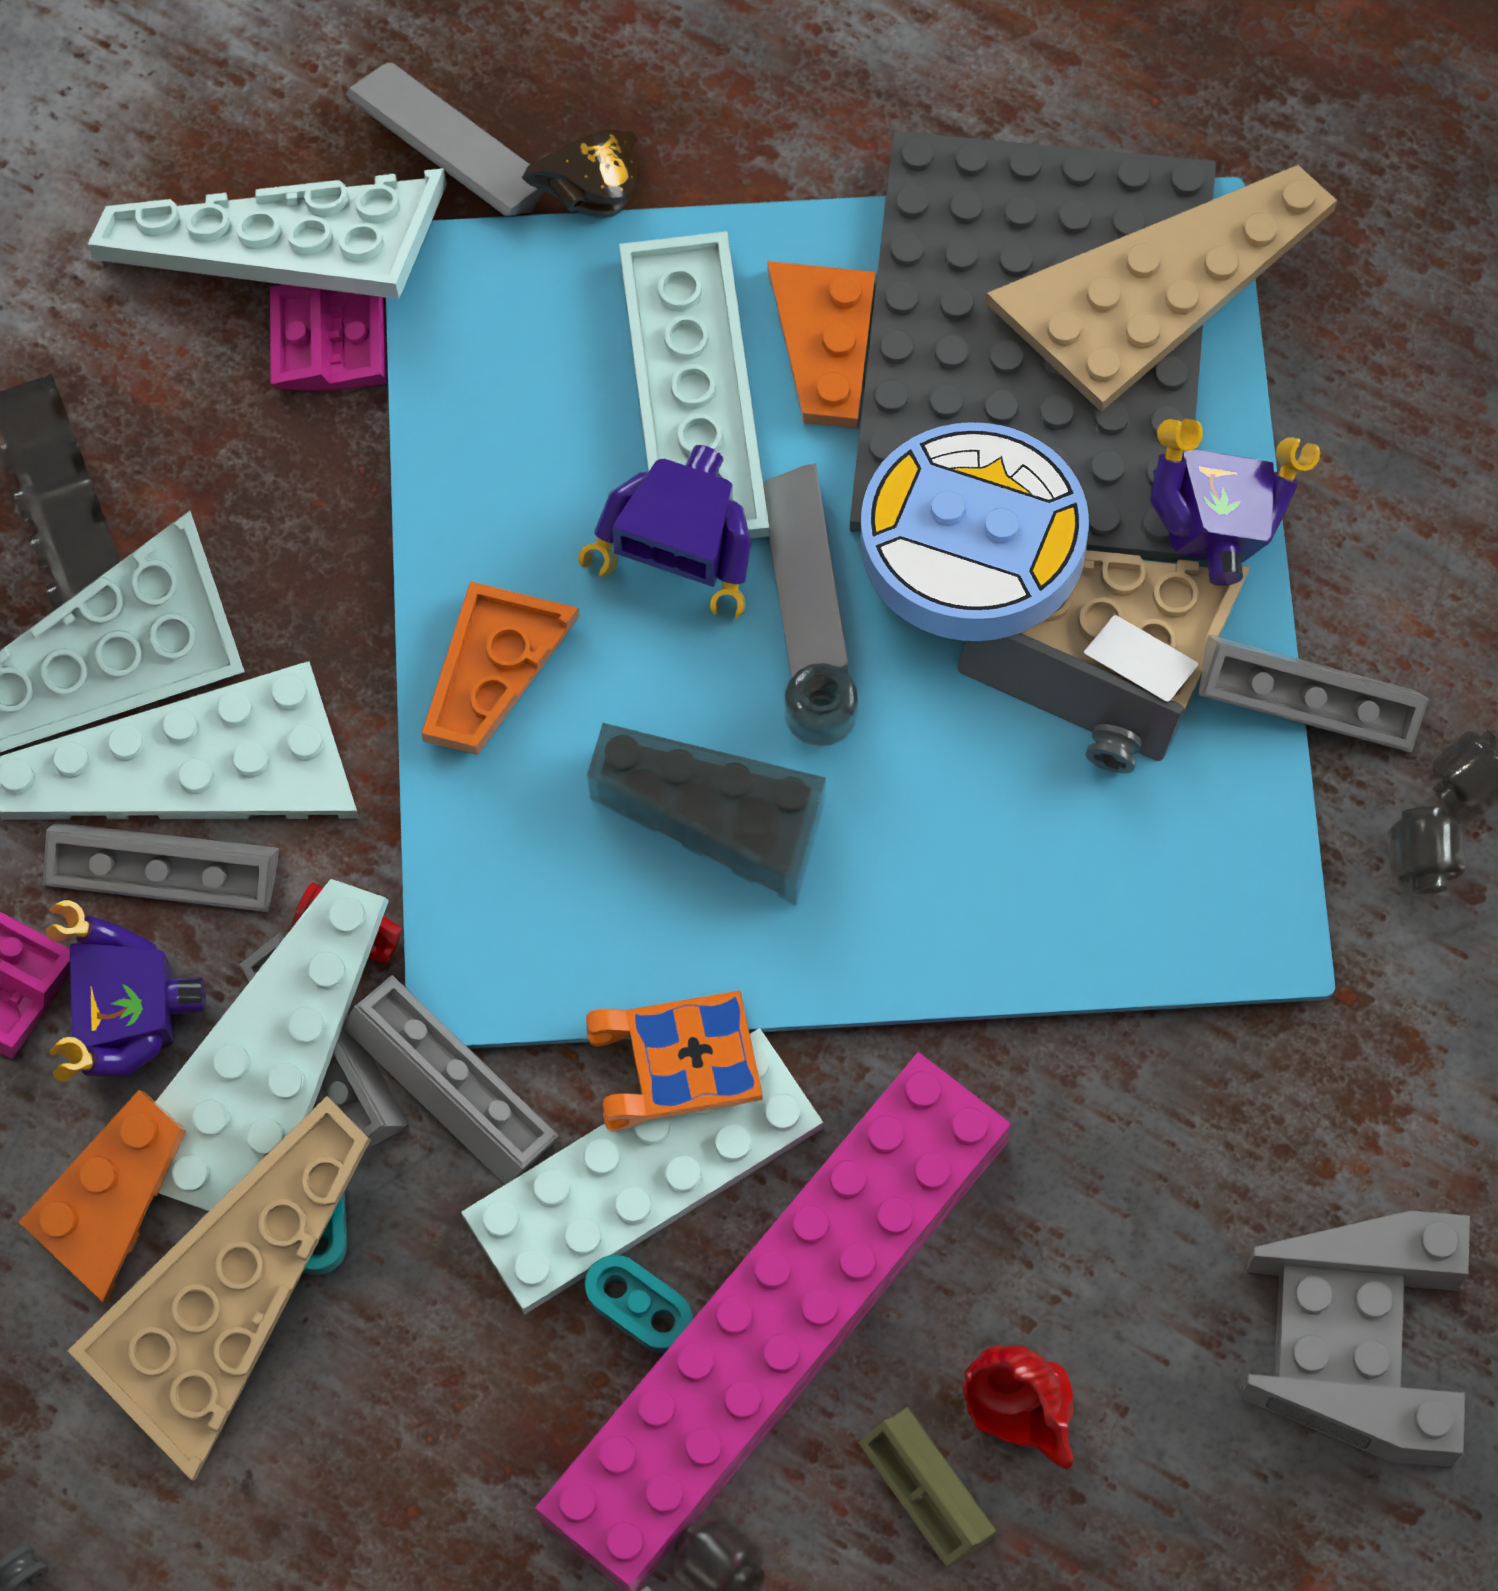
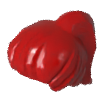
(1021, 1400)

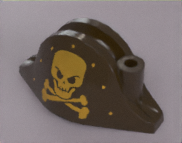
(590, 173)

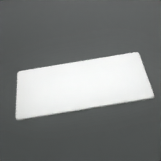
(1141, 658)

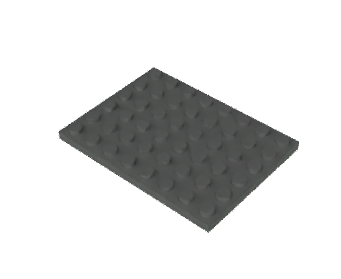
(981, 217)

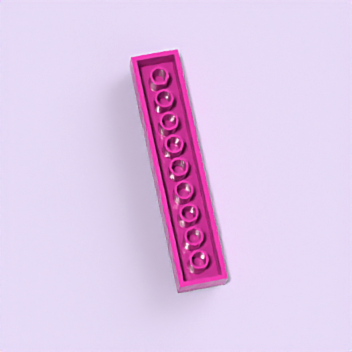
(773, 1324)

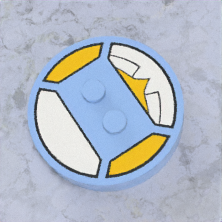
(974, 531)

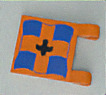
(685, 1056)

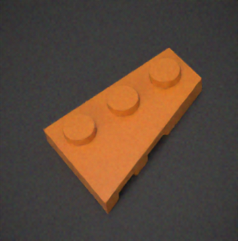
(826, 337)
(491, 662)
(102, 1197)

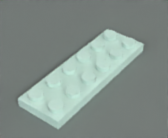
(693, 360)
(632, 1183)

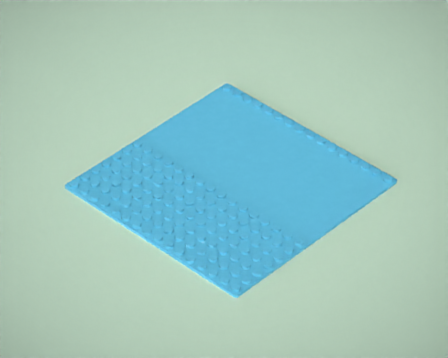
(960, 830)

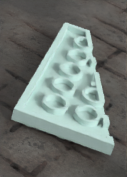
(286, 235)
(119, 642)
(205, 757)
(270, 1048)

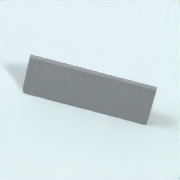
(446, 138)
(804, 570)
(1311, 693)
(159, 866)
(352, 1075)
(449, 1080)

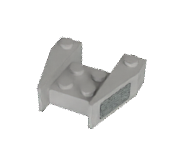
(1345, 1328)

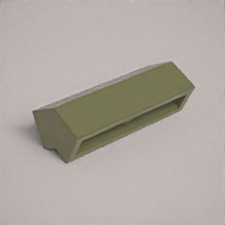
(927, 1487)

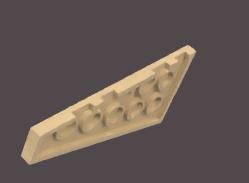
(1140, 296)
(1158, 597)
(203, 1313)

